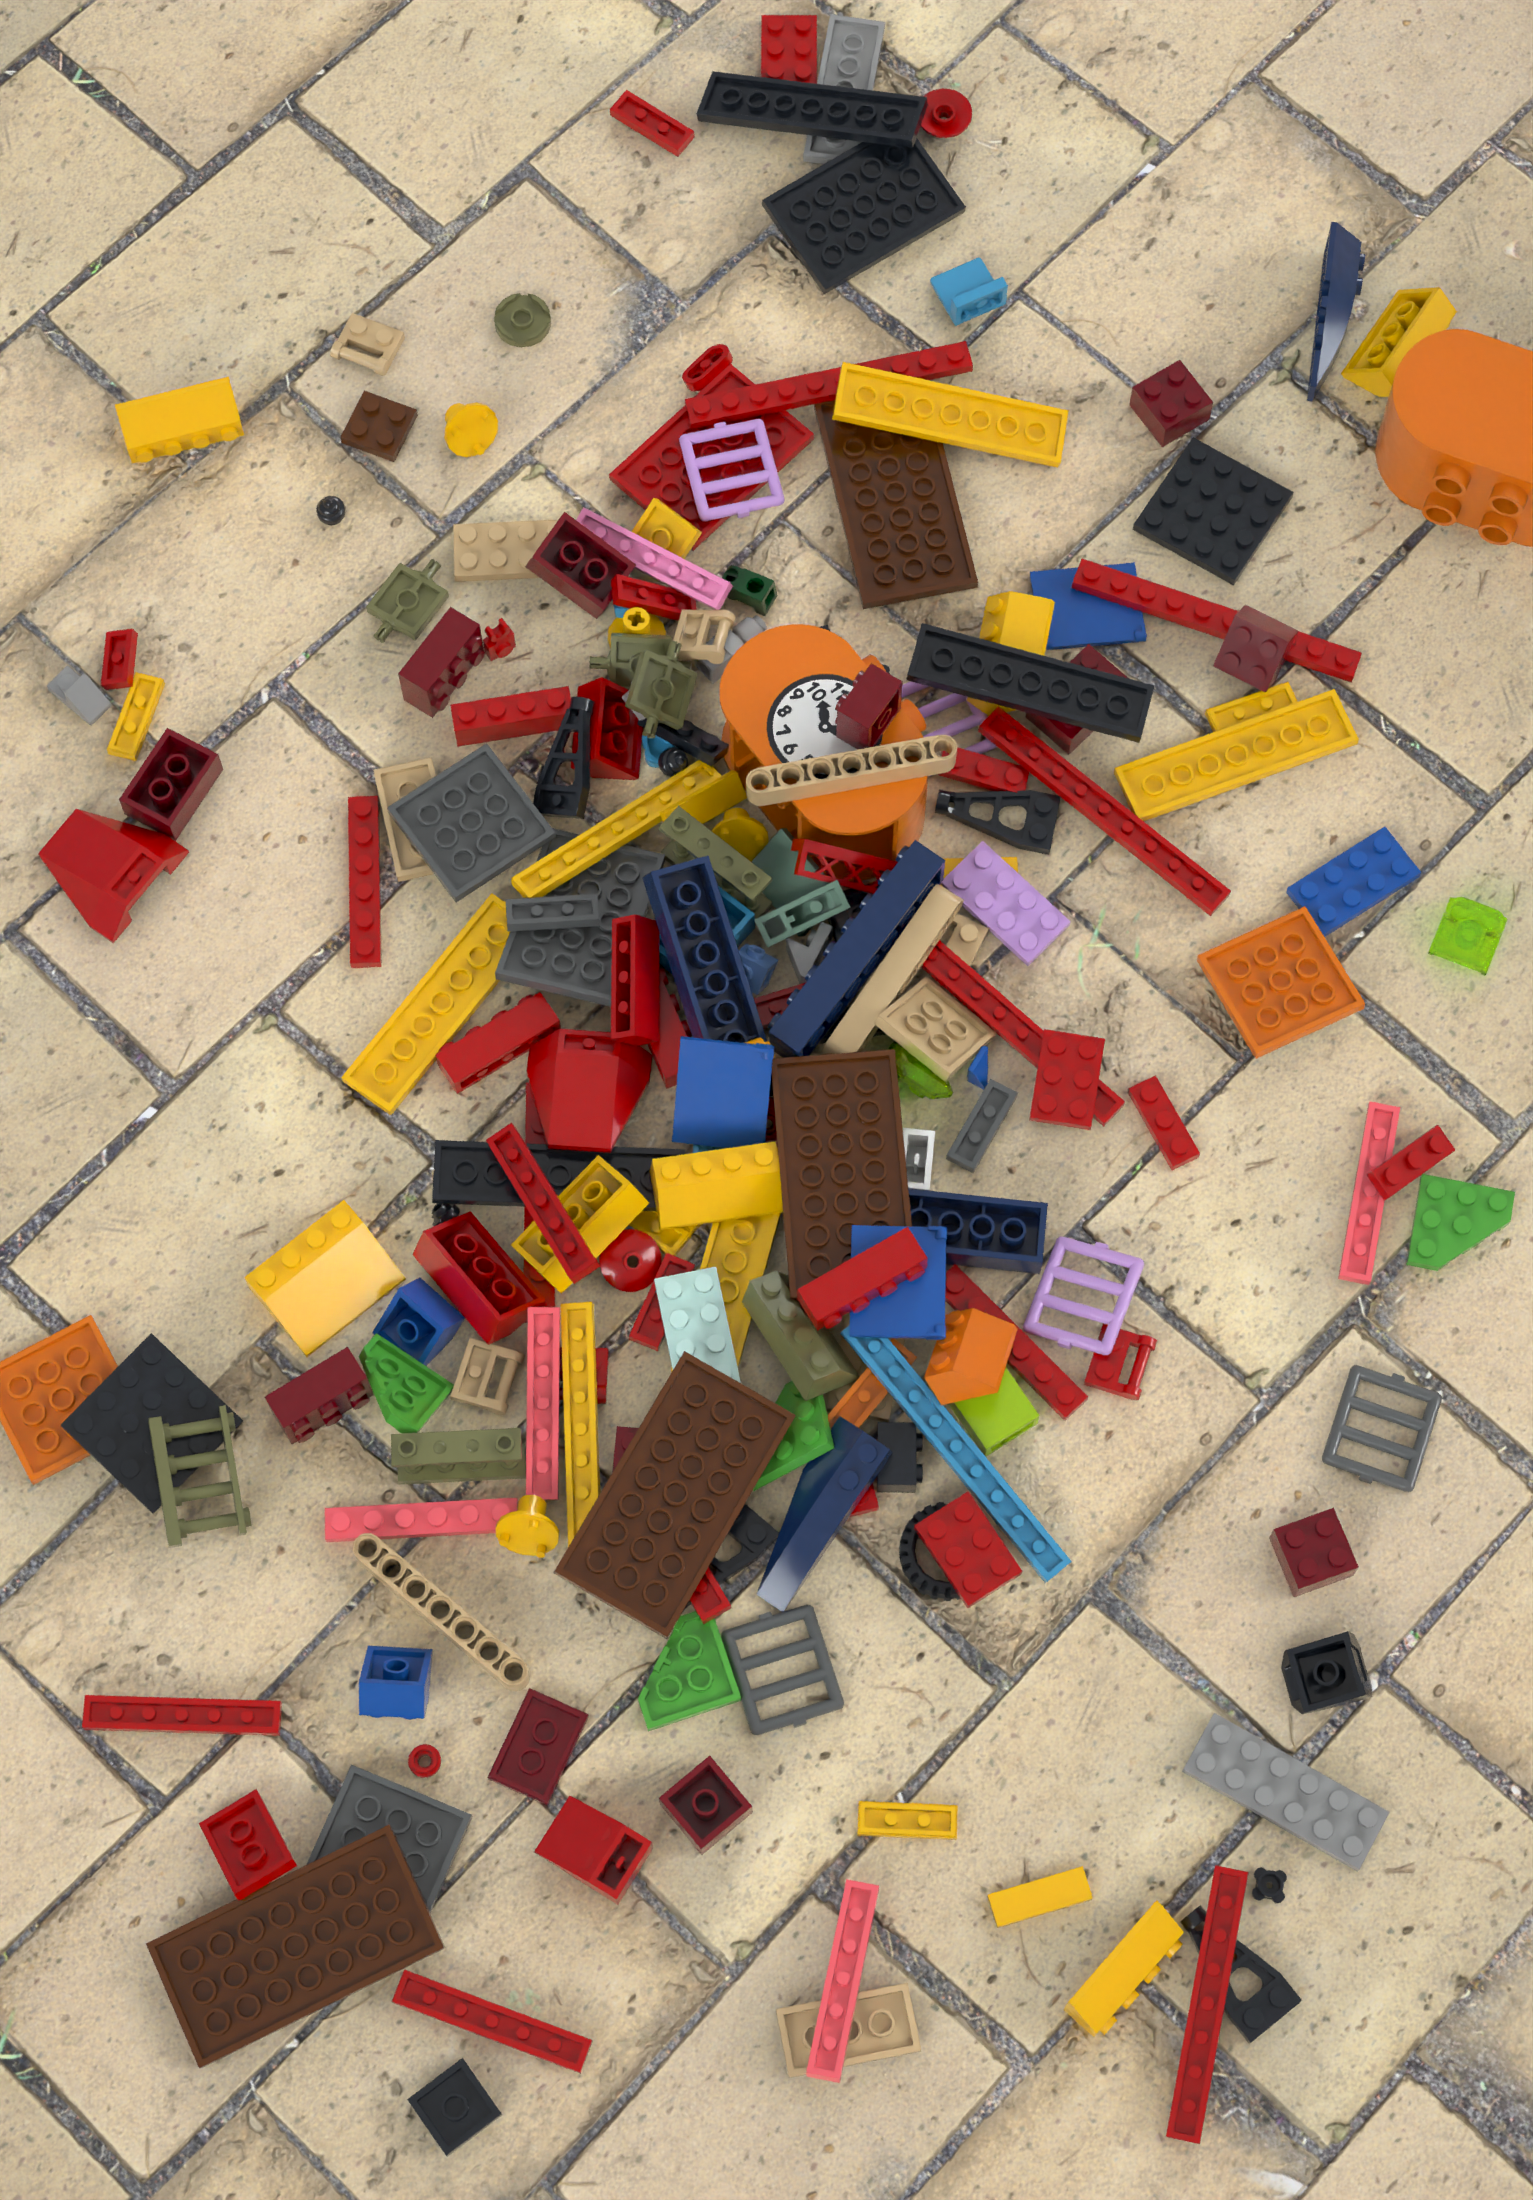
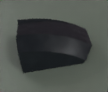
(1326, 1673)

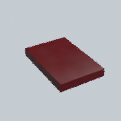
(538, 1746)

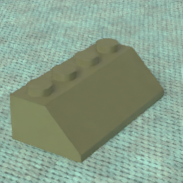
(808, 1355)

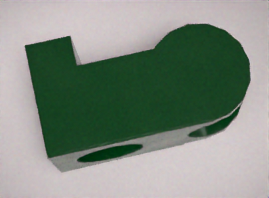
(751, 588)

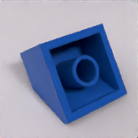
(419, 1321)
(395, 1682)

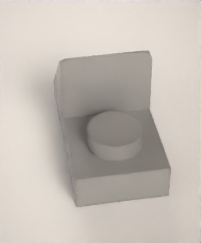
(79, 695)
(806, 956)

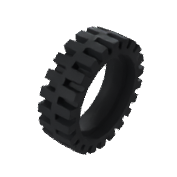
(910, 1566)

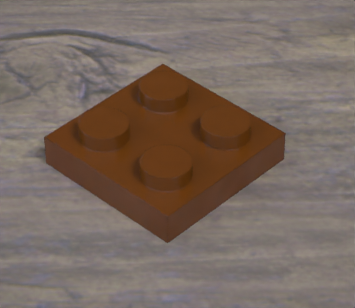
(379, 426)

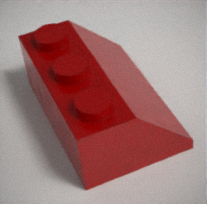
(613, 732)

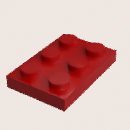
(789, 47)
(1067, 1079)
(968, 1549)
(247, 1845)

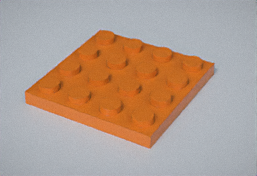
(1280, 982)
(44, 1388)

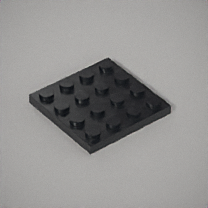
(1213, 511)
(116, 1414)

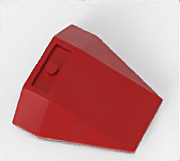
(107, 866)
(586, 1087)

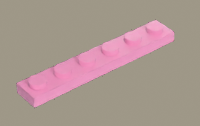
(659, 562)

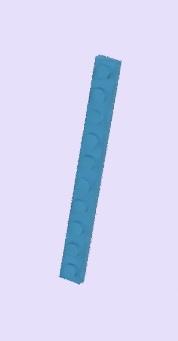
(961, 1454)

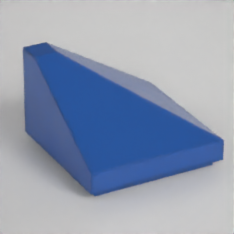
(978, 1069)

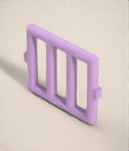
(700, 489)
(954, 728)
(1113, 1320)

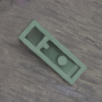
(802, 913)

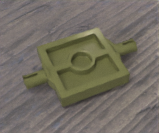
(407, 601)
(626, 653)
(661, 689)

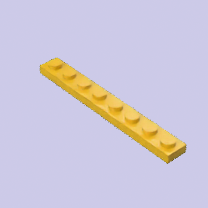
(610, 833)
(580, 1412)

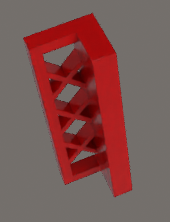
(836, 854)

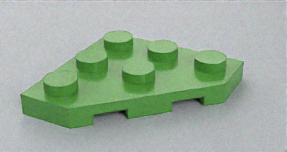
(1454, 1219)
(402, 1385)
(805, 1438)
(689, 1675)

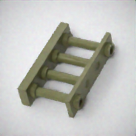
(731, 869)
(458, 1456)
(173, 1496)

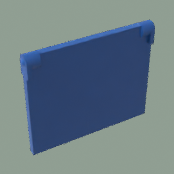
(1084, 618)
(722, 1093)
(915, 1306)

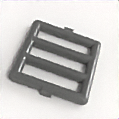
(1341, 1430)
(750, 1696)

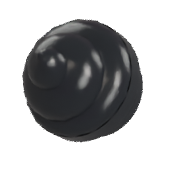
(331, 510)
(672, 761)

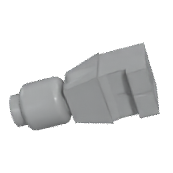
(736, 638)

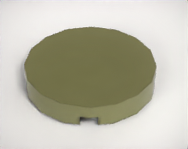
(522, 320)

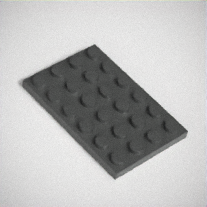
(579, 959)

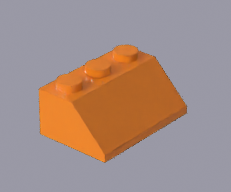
(970, 1357)

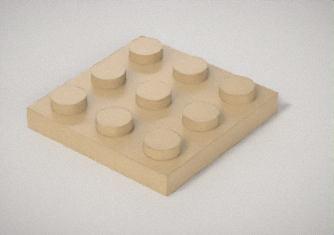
(935, 1028)

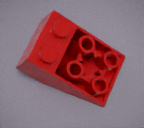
(594, 1849)

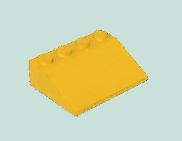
(324, 1278)

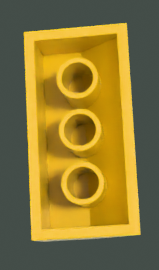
(1402, 324)
(179, 420)
(1016, 622)
(716, 1185)
(600, 1207)
(1124, 1970)

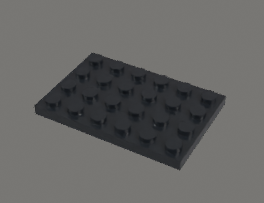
(862, 209)

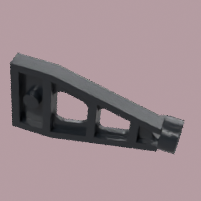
(560, 799)
(1039, 822)
(755, 1538)
(1264, 2007)

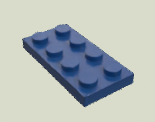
(1354, 881)

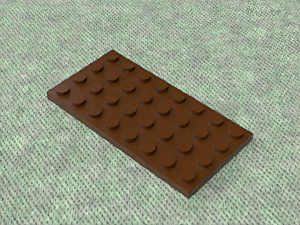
(896, 512)
(837, 1155)
(674, 1495)
(295, 1946)

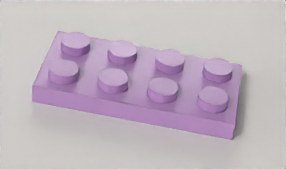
(1005, 903)

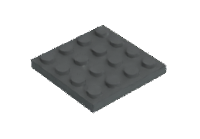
(471, 822)
(423, 1826)

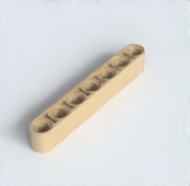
(861, 759)
(895, 971)
(433, 1598)

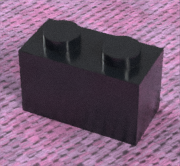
(900, 1470)

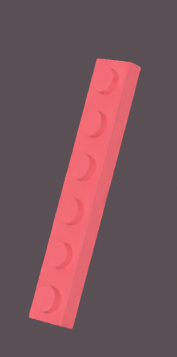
(1366, 1201)
(543, 1402)
(417, 1519)
(842, 1981)

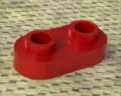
(707, 367)

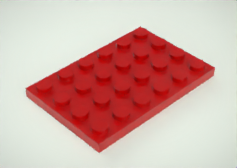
(660, 471)

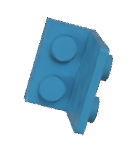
(969, 291)

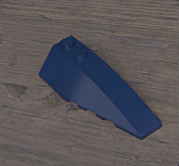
(1335, 302)
(819, 1508)

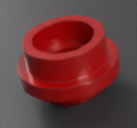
(419, 1752)

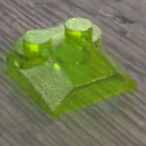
(1468, 934)
(918, 1076)

